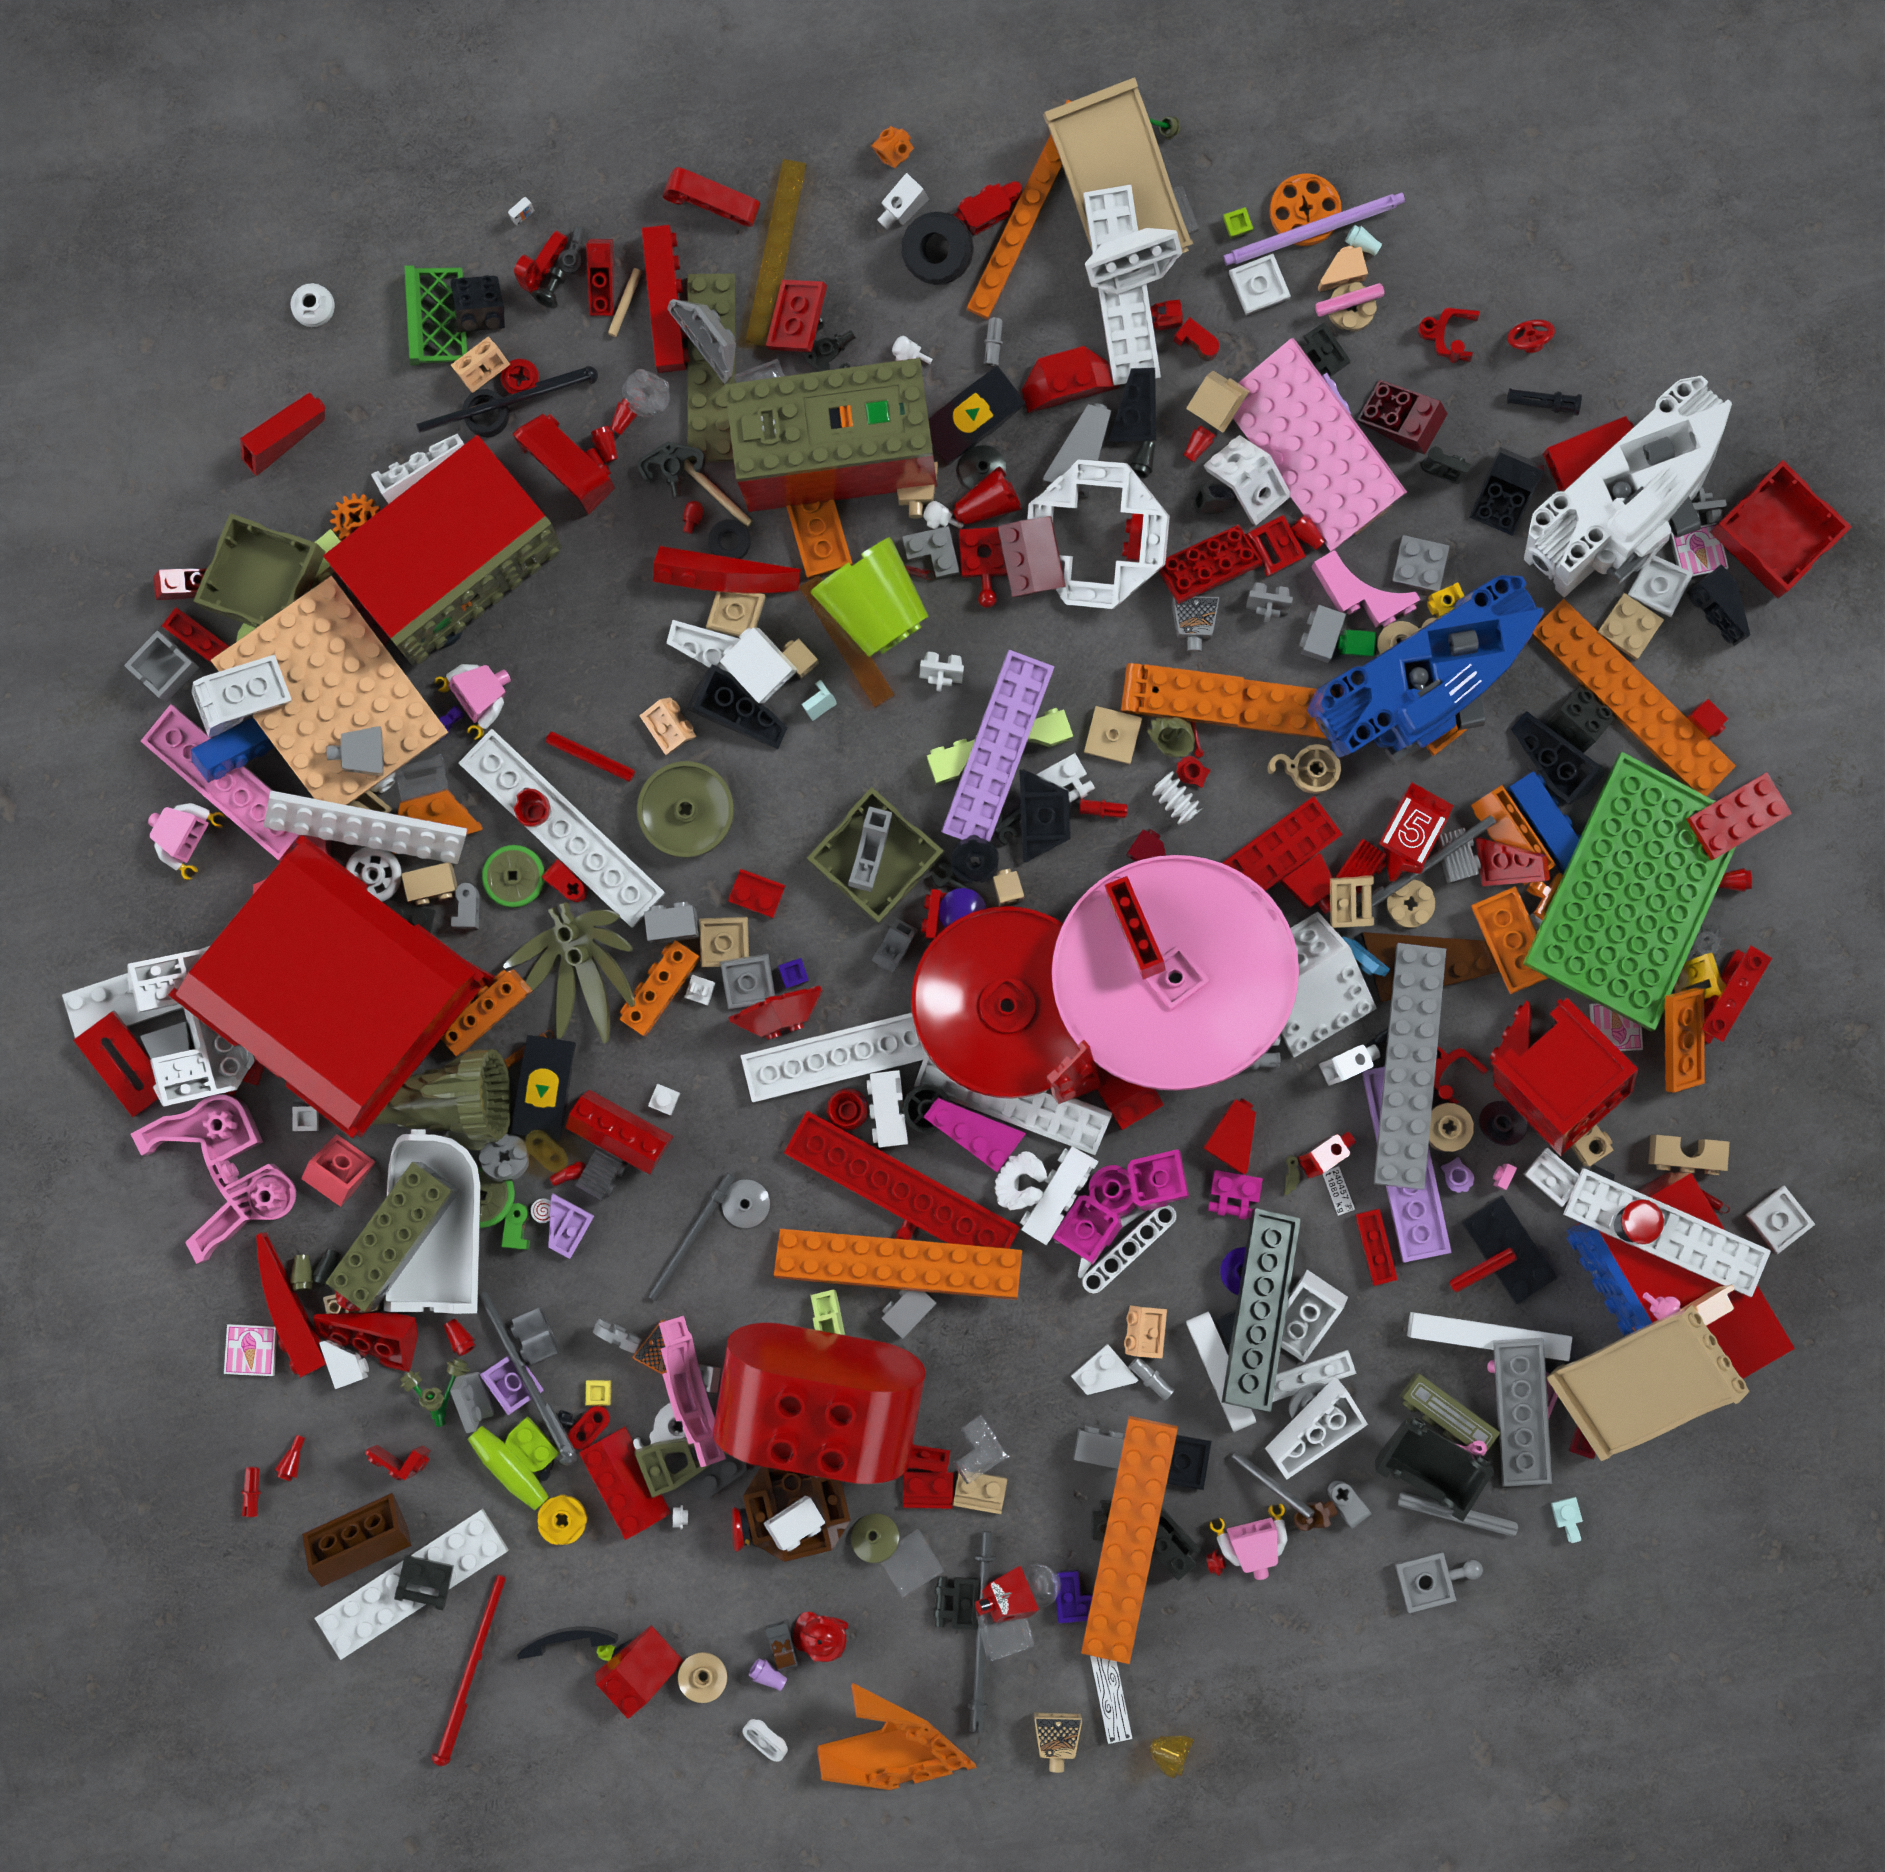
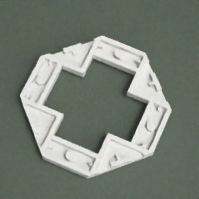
(1135, 499)

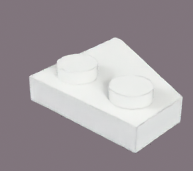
(1103, 1372)

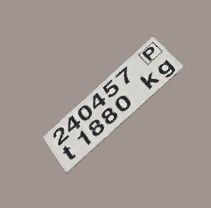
(1338, 1191)

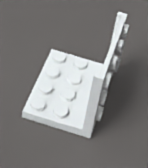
(1329, 986)

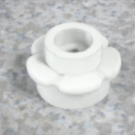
(680, 1517)

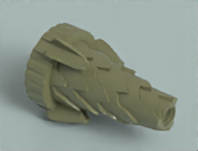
(464, 1098)

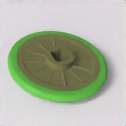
(497, 878)
(497, 1201)

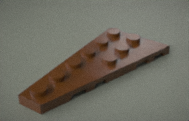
(1463, 960)

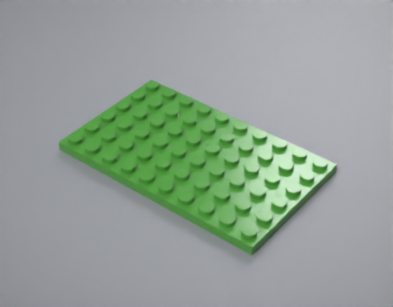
(1630, 895)

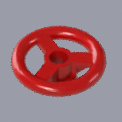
(1532, 340)

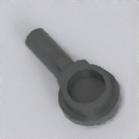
(570, 259)

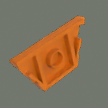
(439, 808)

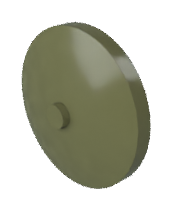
(685, 809)

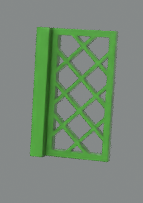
(415, 320)

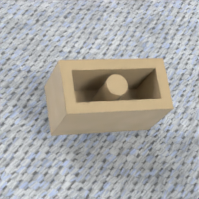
(430, 883)

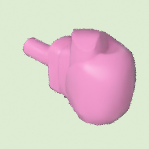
(1662, 1306)

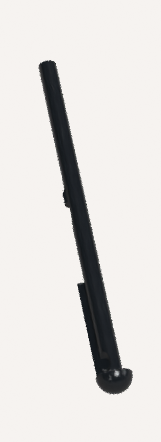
(543, 387)

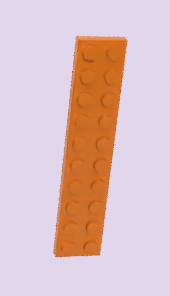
(1632, 699)
(898, 1264)
(1129, 1539)

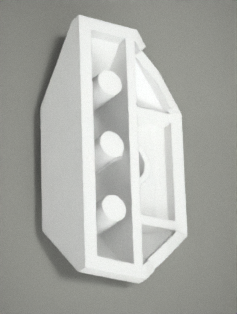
(1133, 260)

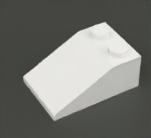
(1309, 1314)

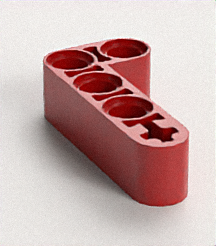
(711, 196)

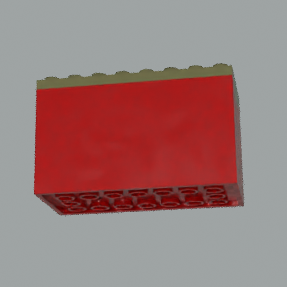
(830, 434)
(445, 550)

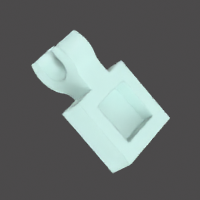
(1568, 1514)

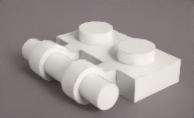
(1068, 772)

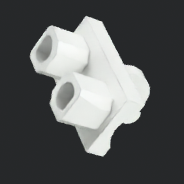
(939, 672)

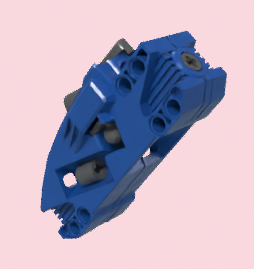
(1456, 662)

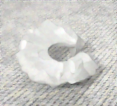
(1008, 1181)

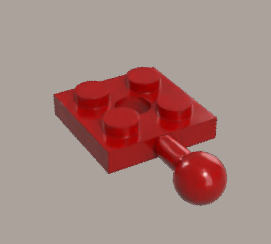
(975, 566)

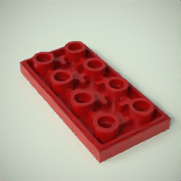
(1209, 564)

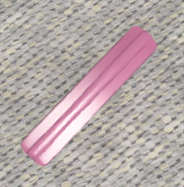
(1350, 299)

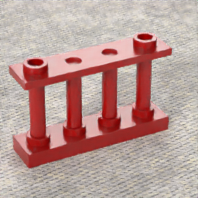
(1741, 978)

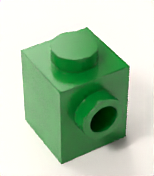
(1356, 643)

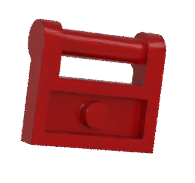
(1282, 541)

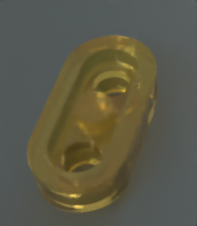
(545, 1150)

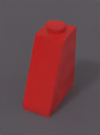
(1233, 1136)

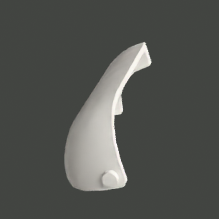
(446, 1264)

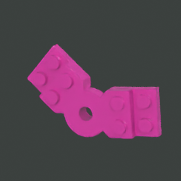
(1097, 1218)

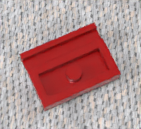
(756, 893)
(928, 1489)

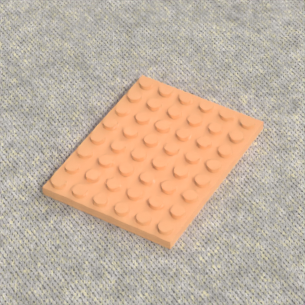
(337, 685)

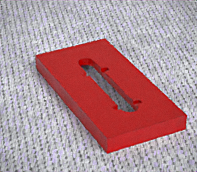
(131, 1050)

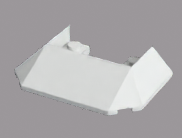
(193, 1074)

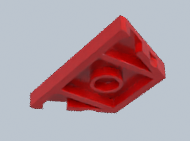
(1074, 1076)

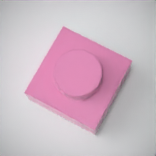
(1503, 1176)

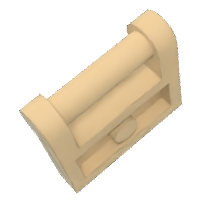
(1344, 901)

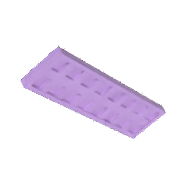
(998, 747)

